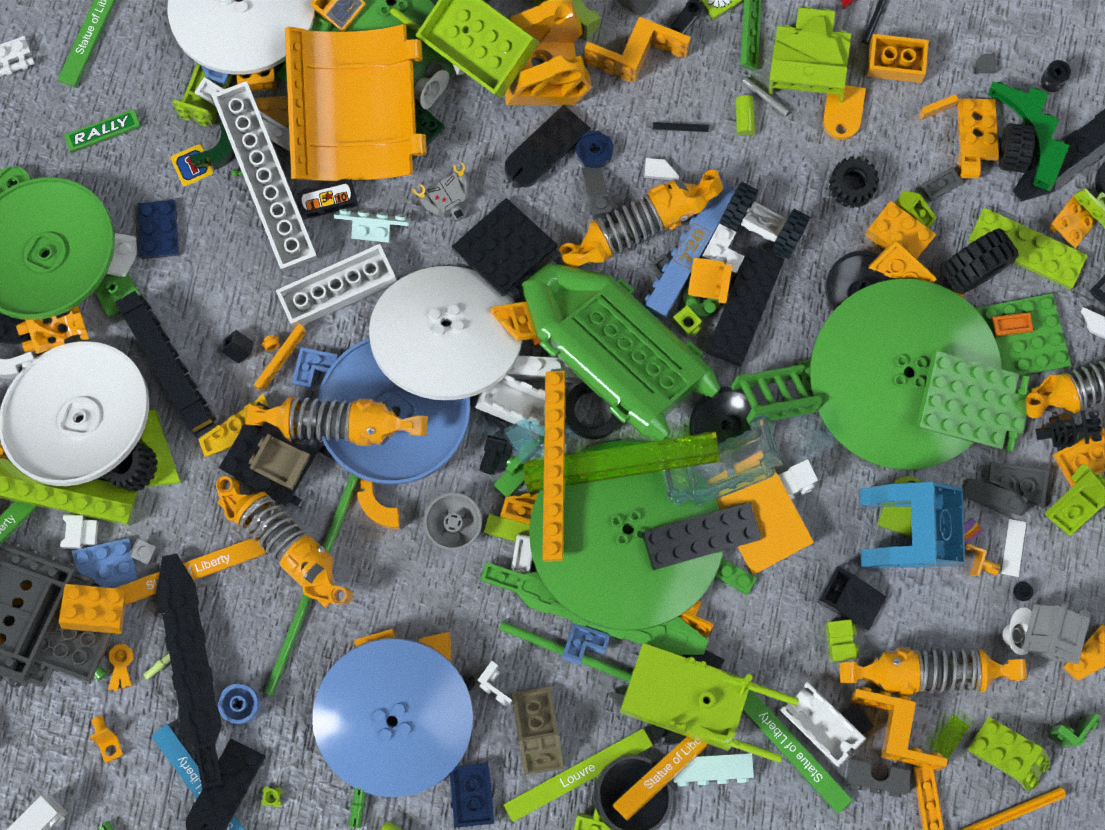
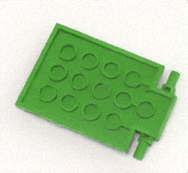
(973, 401)

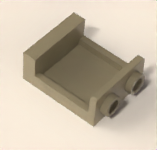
(279, 461)

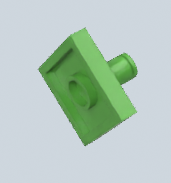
(111, 290)

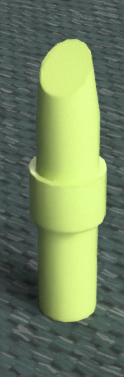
(158, 666)

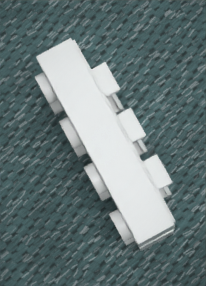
(515, 402)
(823, 725)

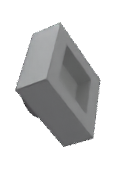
(142, 551)

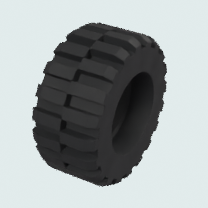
(980, 261)

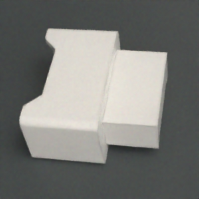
(79, 532)

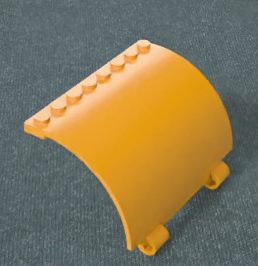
(352, 104)

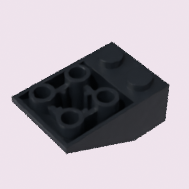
(851, 598)

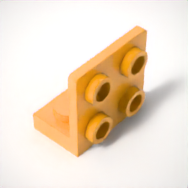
(710, 279)

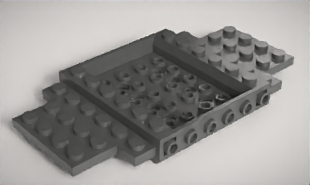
(36, 641)

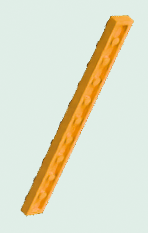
(554, 466)

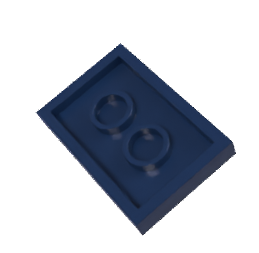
(158, 229)
(471, 795)

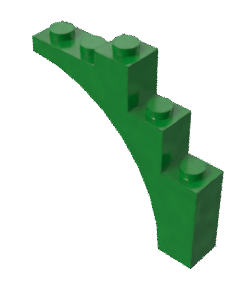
(1029, 107)

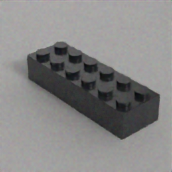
(745, 306)

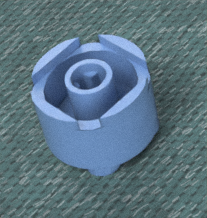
(229, 700)

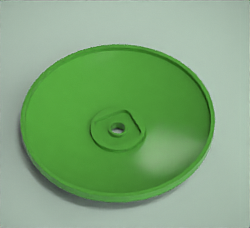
(57, 218)

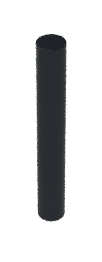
(874, 20)
(680, 127)

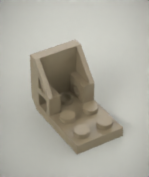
(537, 730)

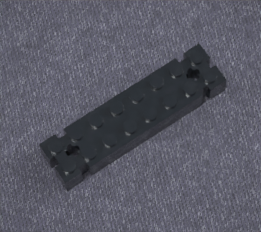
(164, 361)

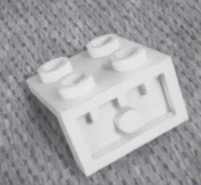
(124, 254)
(491, 674)

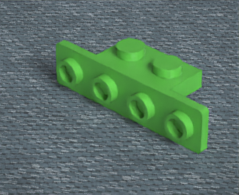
(513, 476)

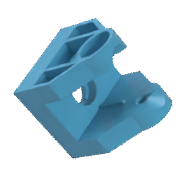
(936, 525)

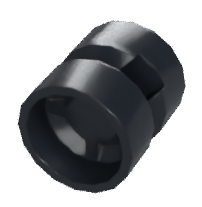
(1055, 76)

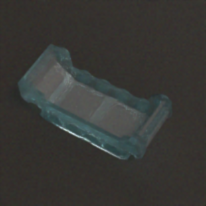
(743, 463)

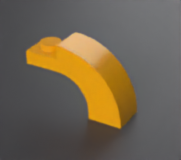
(377, 513)

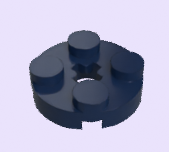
(591, 159)

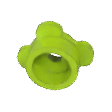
(266, 797)

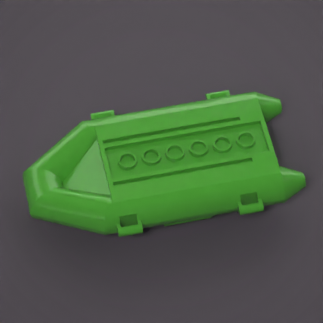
(616, 345)

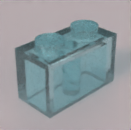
(524, 441)

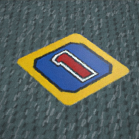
(185, 169)

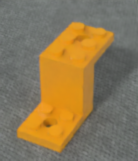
(631, 61)
(898, 729)

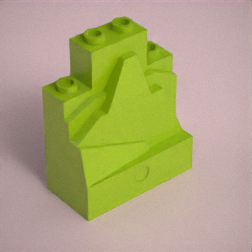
(810, 55)

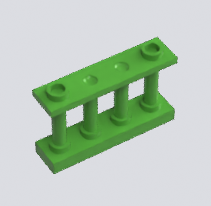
(777, 410)

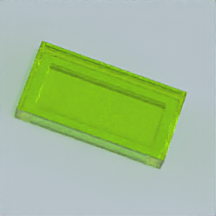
(950, 736)

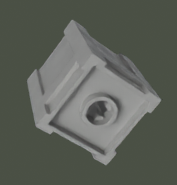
(1056, 633)

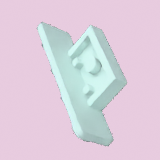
(371, 226)

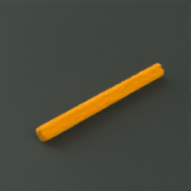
(1019, 810)

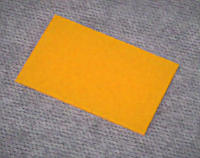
(777, 521)

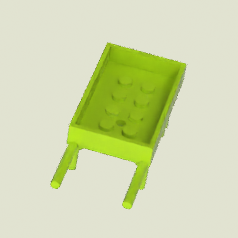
(488, 53)
(671, 692)

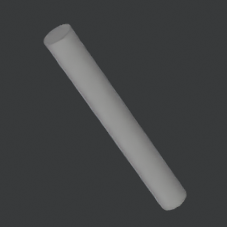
(764, 95)

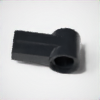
(686, 17)
(493, 449)

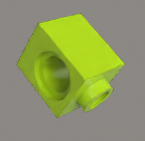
(687, 314)

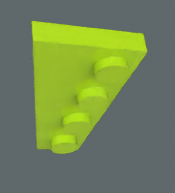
(154, 437)

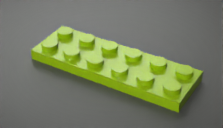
(1035, 250)

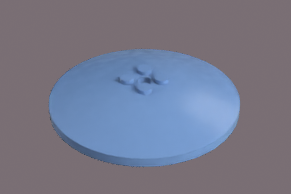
(403, 456)
(399, 681)

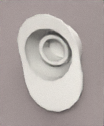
(429, 89)
(1015, 632)

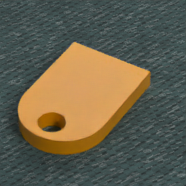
(844, 114)

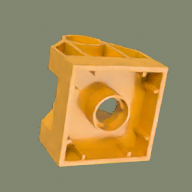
(562, 75)

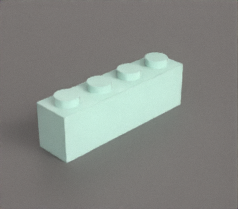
(716, 768)

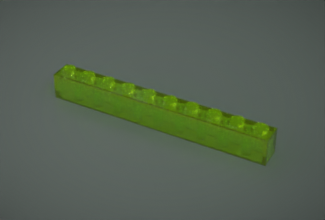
(630, 460)

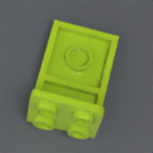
(195, 107)
(1078, 503)
(1010, 753)

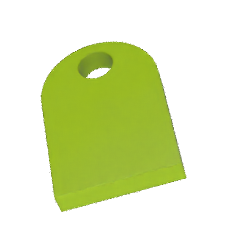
(898, 518)

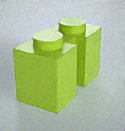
(841, 641)

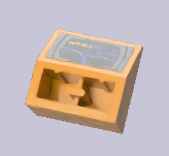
(338, 12)

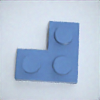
(309, 362)
(581, 639)

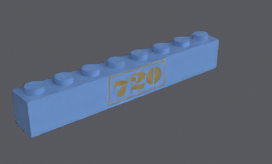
(693, 245)

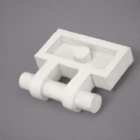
(12, 51)

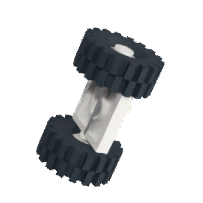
(764, 221)

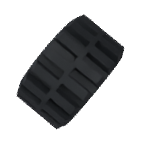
(1016, 147)
(862, 170)
(140, 472)

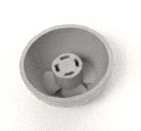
(445, 513)

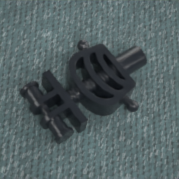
(1088, 427)

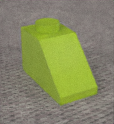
(917, 207)

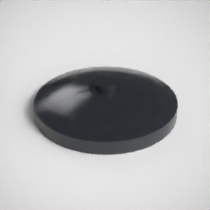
(851, 275)
(721, 414)
(615, 781)

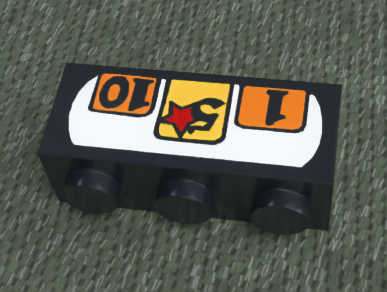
(327, 198)

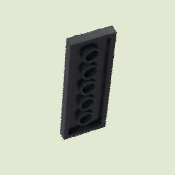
(701, 536)

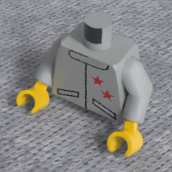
(447, 195)

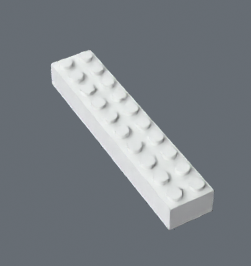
(264, 176)

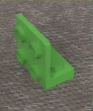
(1073, 738)

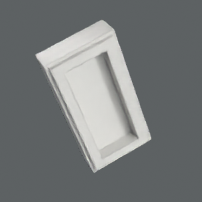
(522, 555)

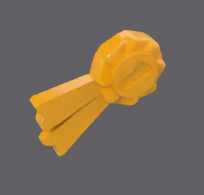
(120, 657)

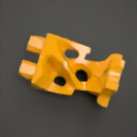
(41, 332)

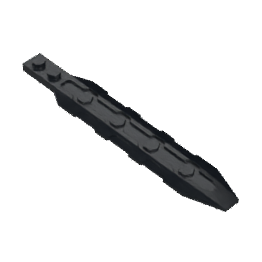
(1084, 149)
(190, 666)

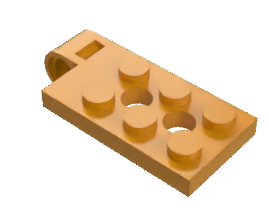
(972, 147)

